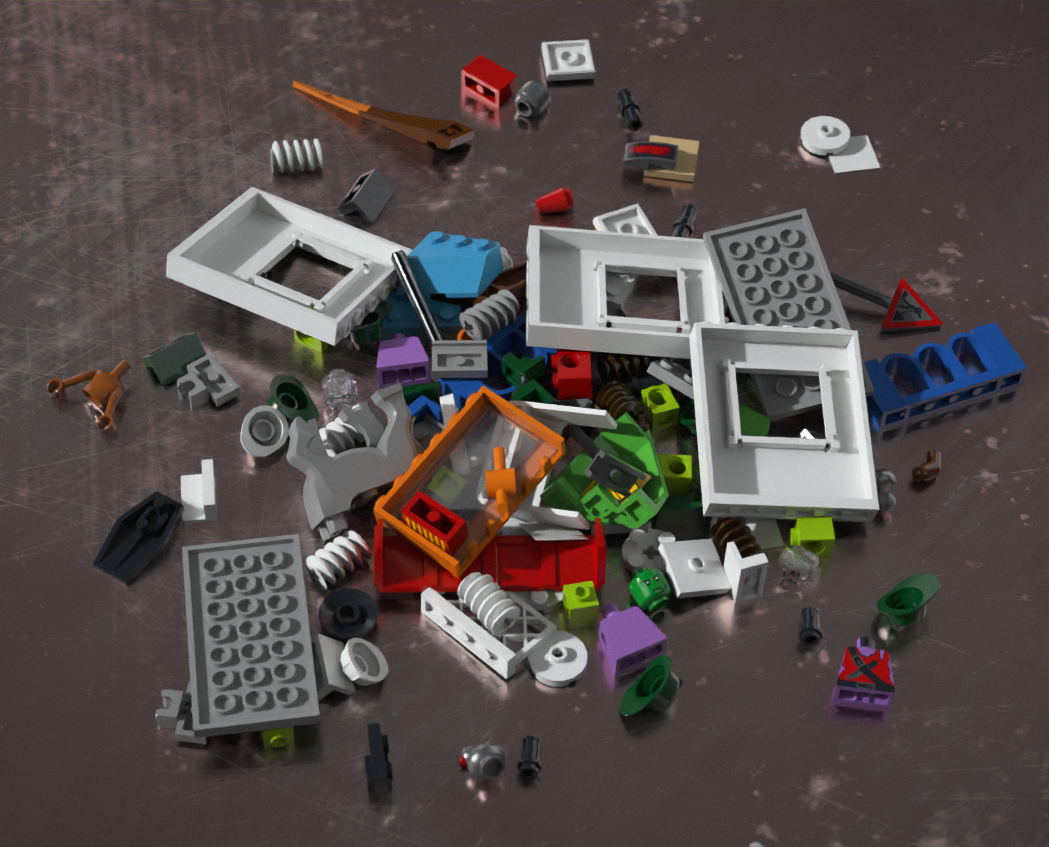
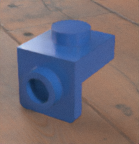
(423, 406)

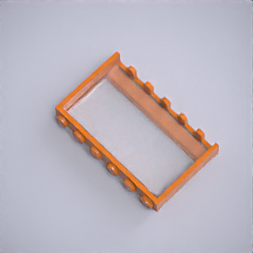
(455, 473)

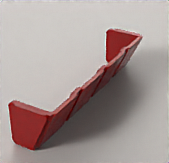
(512, 561)

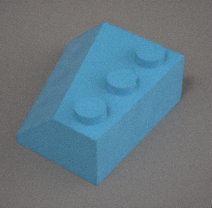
(454, 265)

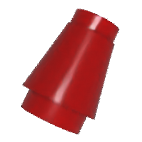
(555, 201)

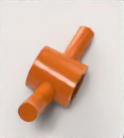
(501, 481)

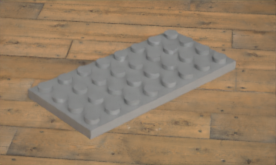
(779, 278)
(248, 636)

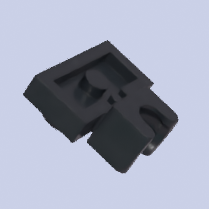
(377, 764)

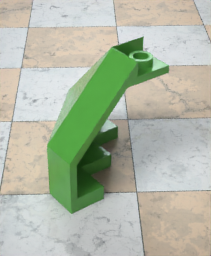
(631, 446)

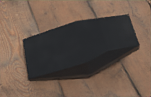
(138, 537)

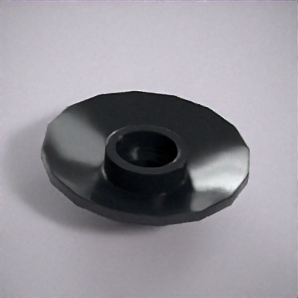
(348, 604)

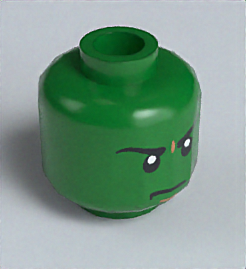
(650, 589)

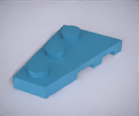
(404, 320)

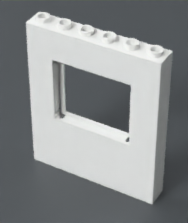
(260, 231)
(569, 290)
(780, 473)

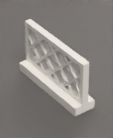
(479, 641)

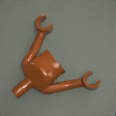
(102, 390)

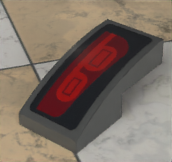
(645, 153)

